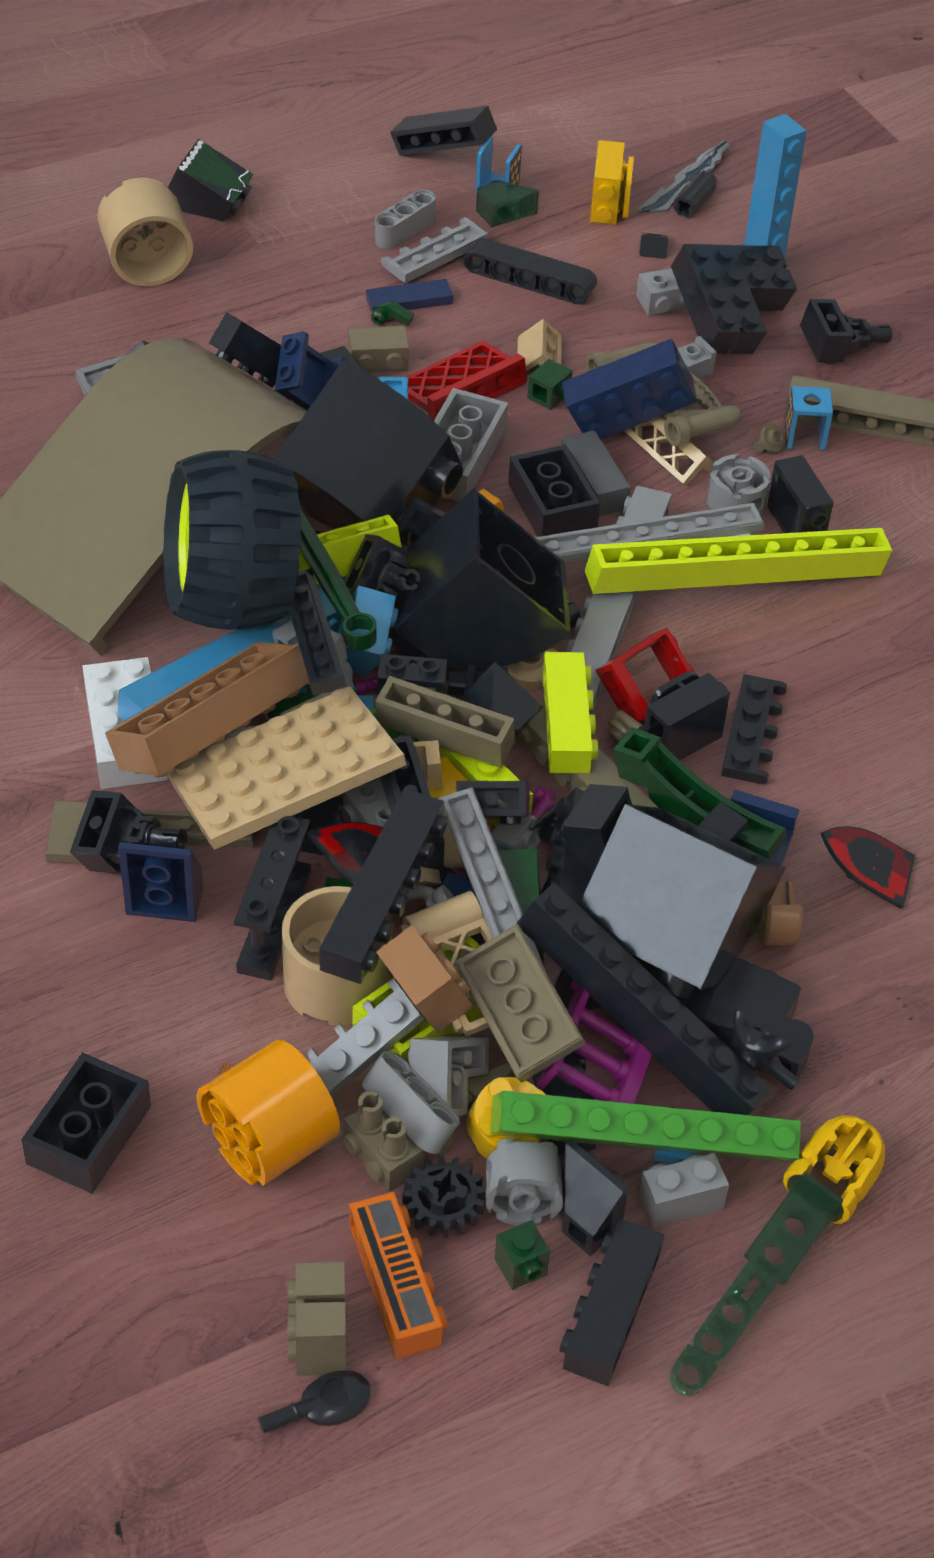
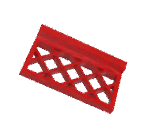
(486, 380)

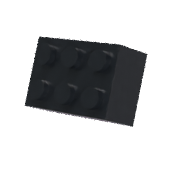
(553, 491)
(86, 1122)

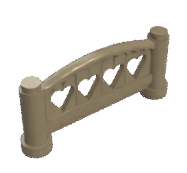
(683, 422)

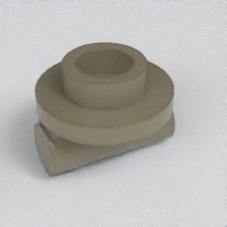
(771, 439)
(622, 724)

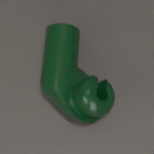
(389, 311)

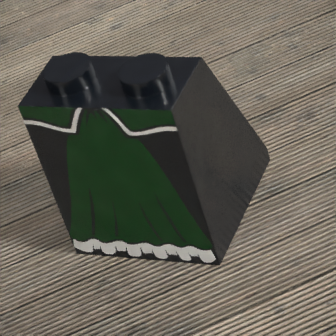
(209, 183)

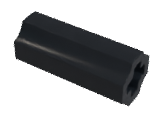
(695, 194)

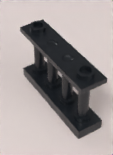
(272, 890)

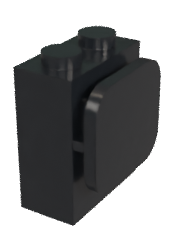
(688, 713)

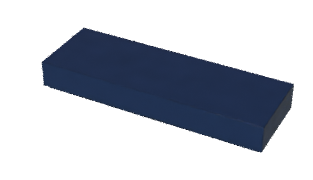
(412, 295)

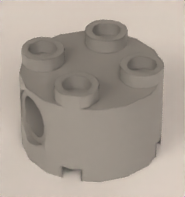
(738, 482)
(524, 1181)

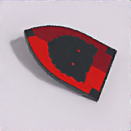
(346, 845)
(871, 861)

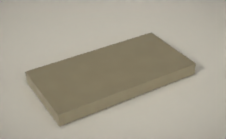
(519, 1003)

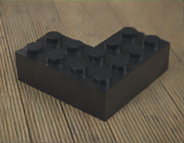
(728, 288)

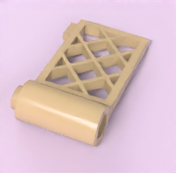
(449, 923)

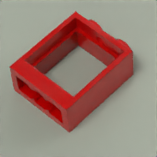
(621, 684)

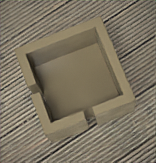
(317, 1318)

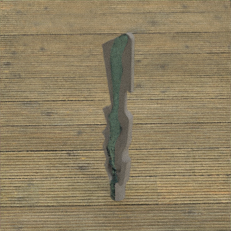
(664, 198)

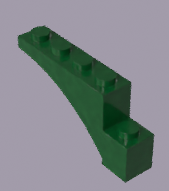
(677, 789)

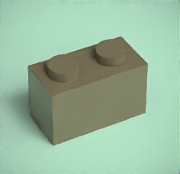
(379, 348)

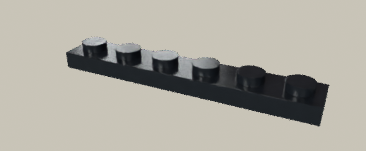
(315, 637)

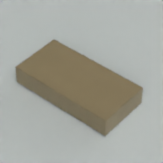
(63, 830)

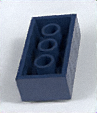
(630, 390)

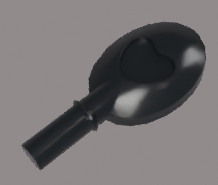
(325, 1402)

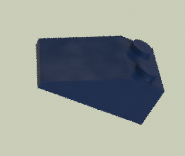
(160, 881)

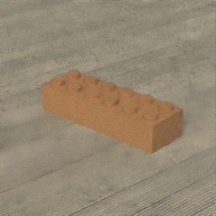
(207, 709)

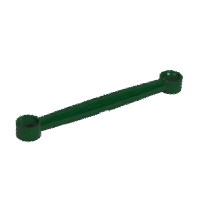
(336, 590)

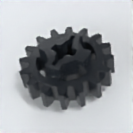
(456, 1207)

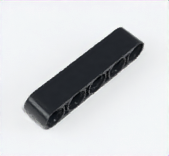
(530, 271)

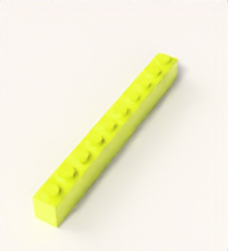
(736, 560)

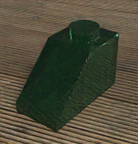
(506, 202)

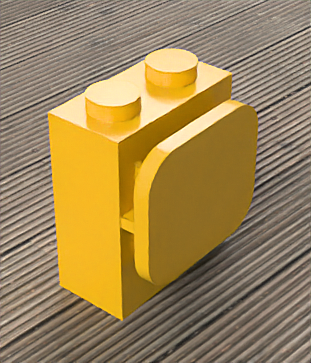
(611, 183)

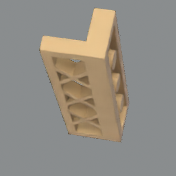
(689, 450)

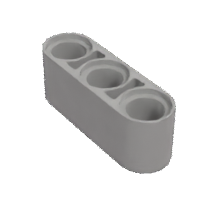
(405, 219)
(409, 1097)

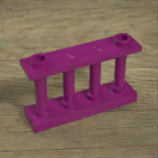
(627, 1073)

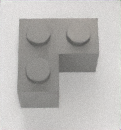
(448, 1062)

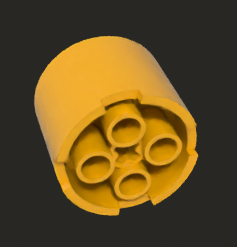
(269, 1112)

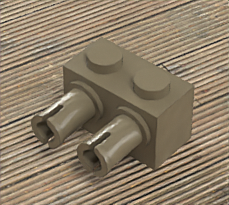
(381, 1142)

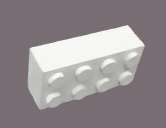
(102, 694)

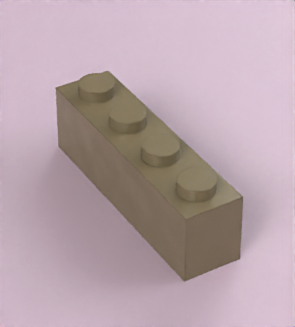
(451, 721)

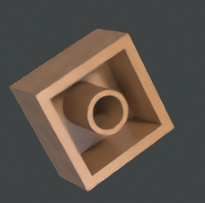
(426, 977)

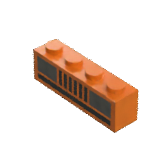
(396, 1276)

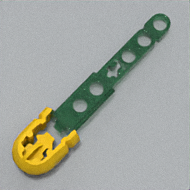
(812, 1205)

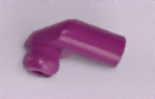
(544, 800)

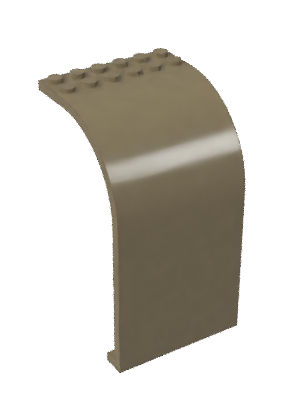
(92, 504)

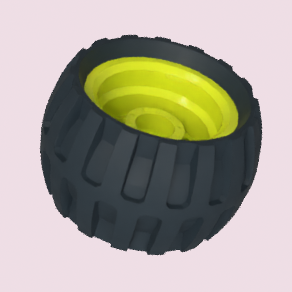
(231, 539)

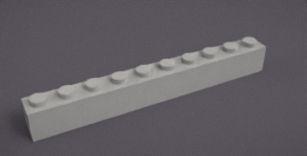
(609, 613)

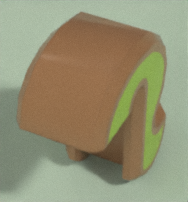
(782, 918)

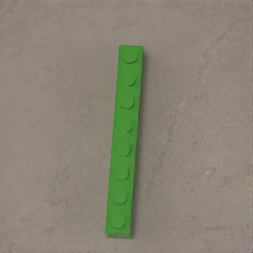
(645, 1127)

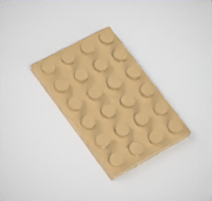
(284, 767)

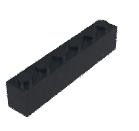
(382, 887)

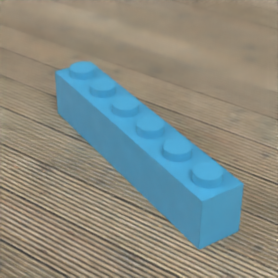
(775, 182)

